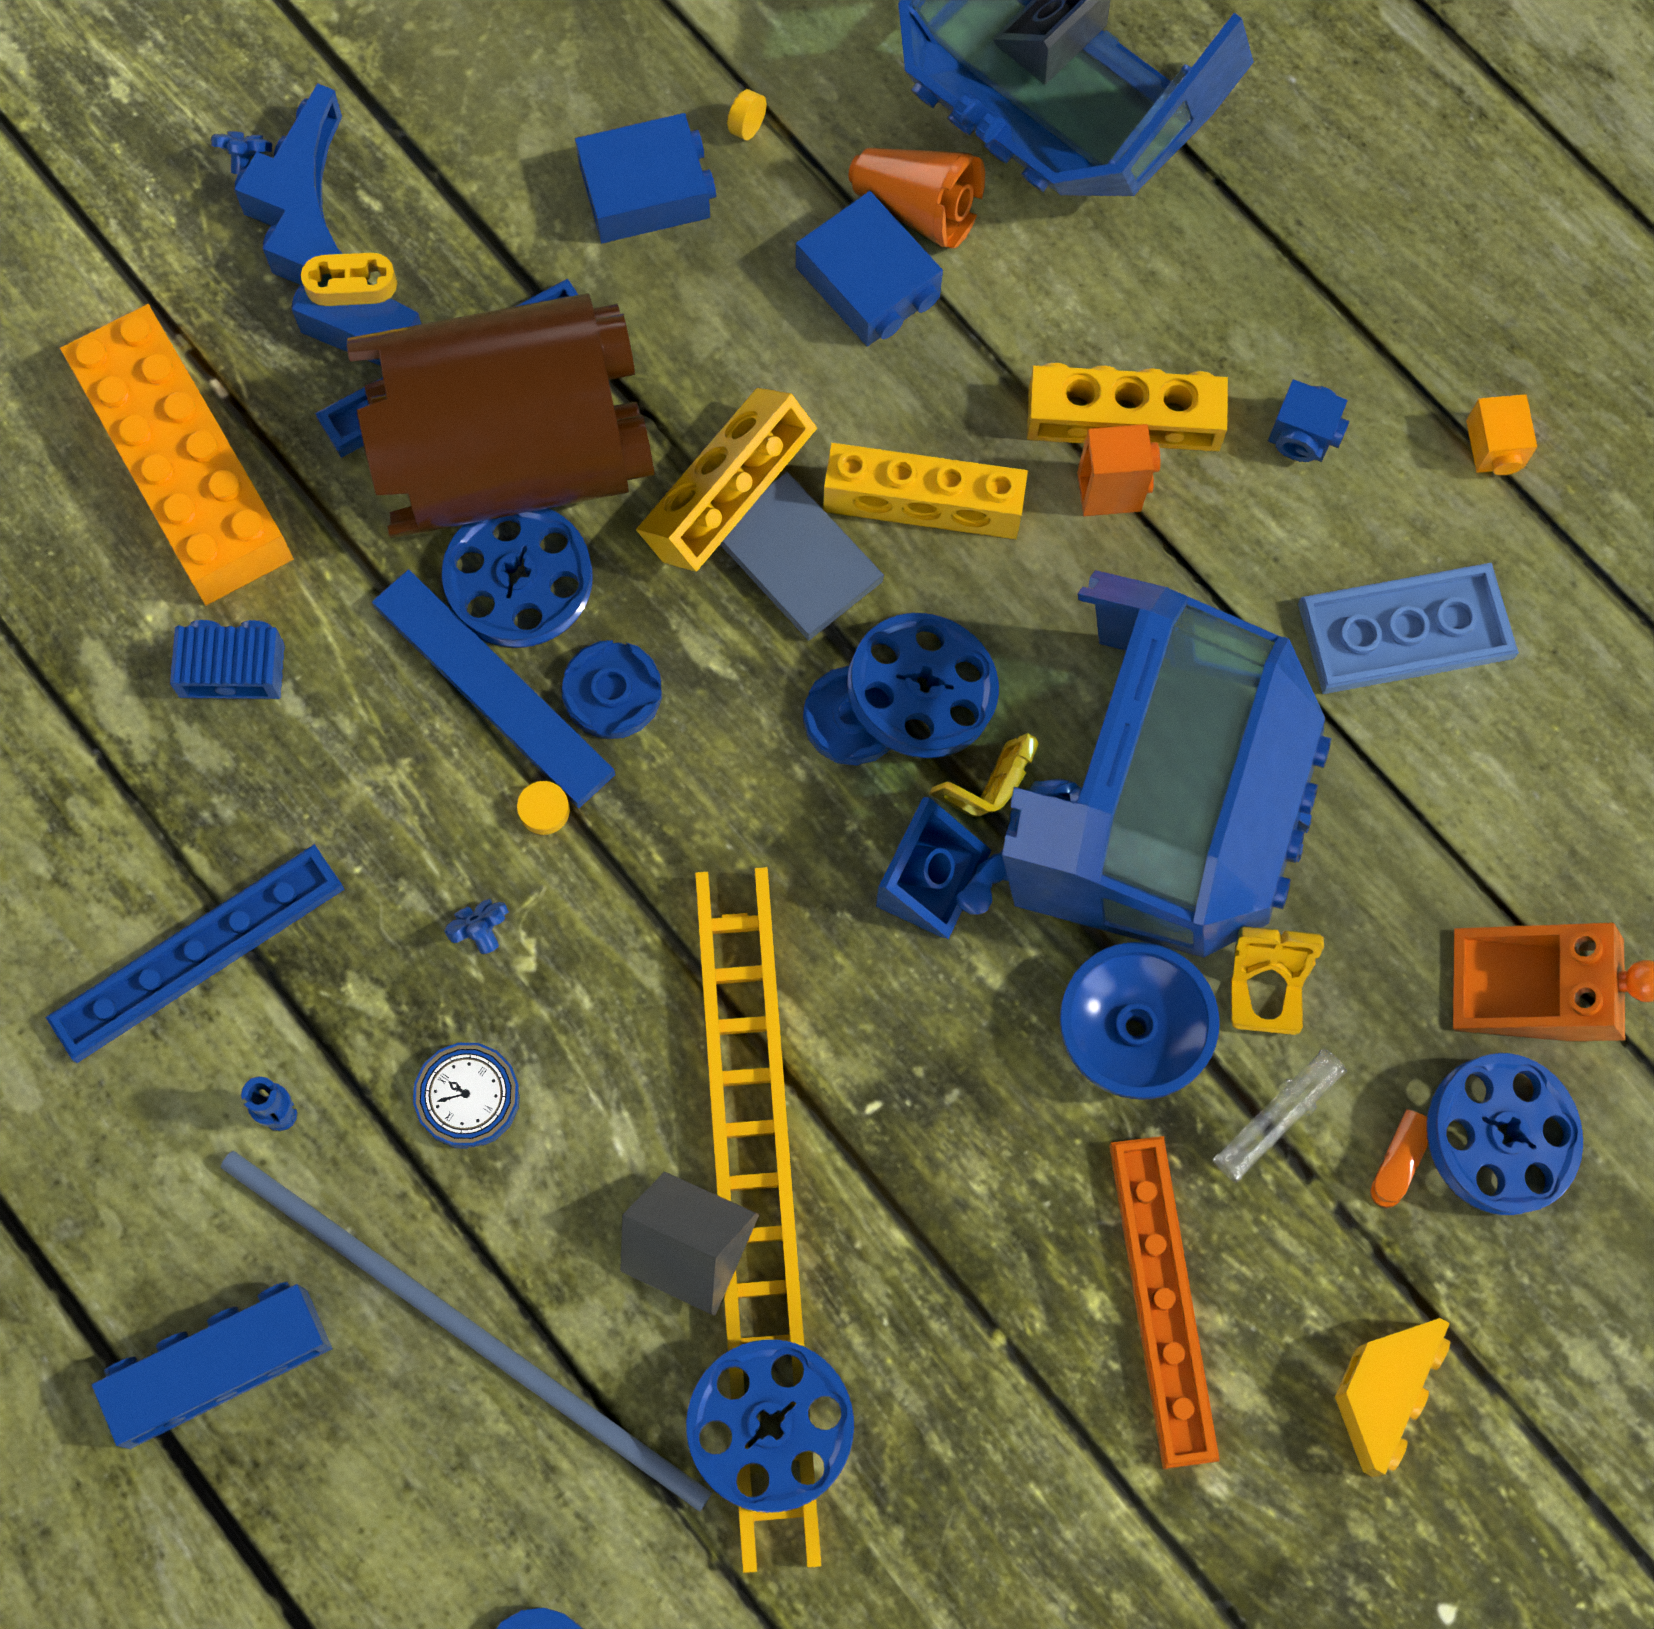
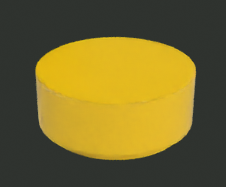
(746, 114)
(543, 807)

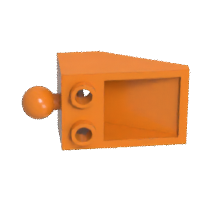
(1533, 978)

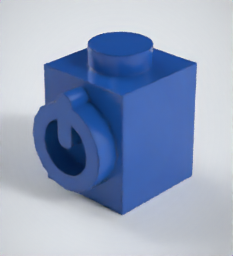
(1309, 422)

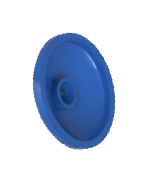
(1161, 994)

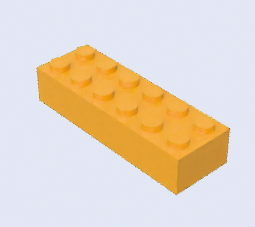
(177, 454)

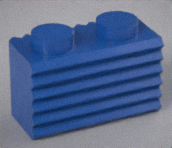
(227, 661)

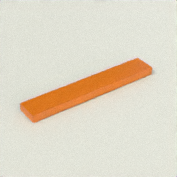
(1164, 1303)

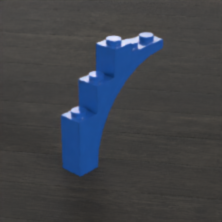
(289, 198)

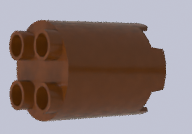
(501, 413)

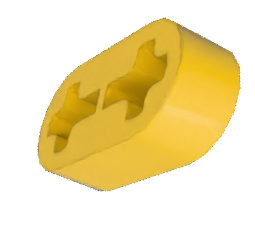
(349, 279)

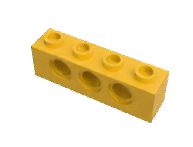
(1058, 420)
(726, 479)
(924, 491)

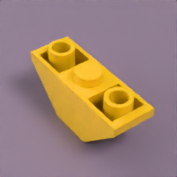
(1387, 1389)

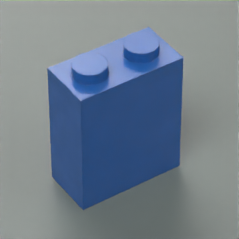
(645, 177)
(869, 269)

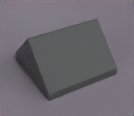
(1051, 34)
(685, 1241)

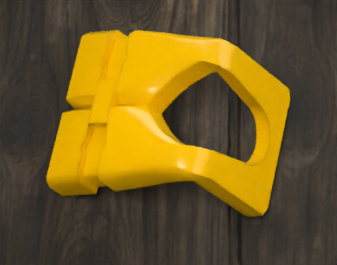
(1000, 785)
(1287, 954)

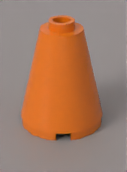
(923, 189)

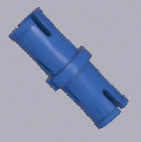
(262, 1106)

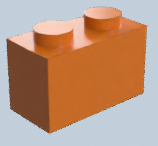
(1117, 469)

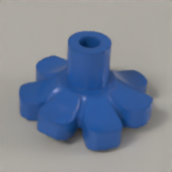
(240, 147)
(478, 925)

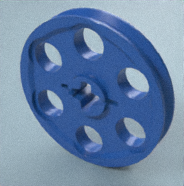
(527, 593)
(907, 700)
(1524, 1125)
(741, 1417)

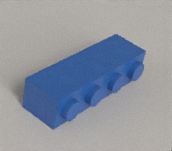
(211, 1365)

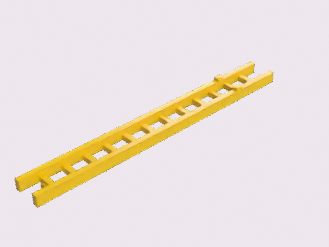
(781, 1179)

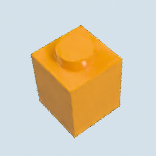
(1501, 434)

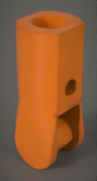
(1400, 1160)

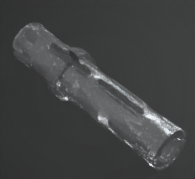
(1322, 1073)

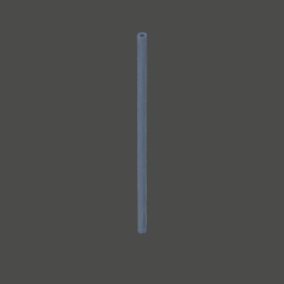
(467, 1331)

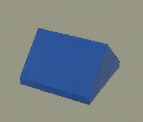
(930, 870)

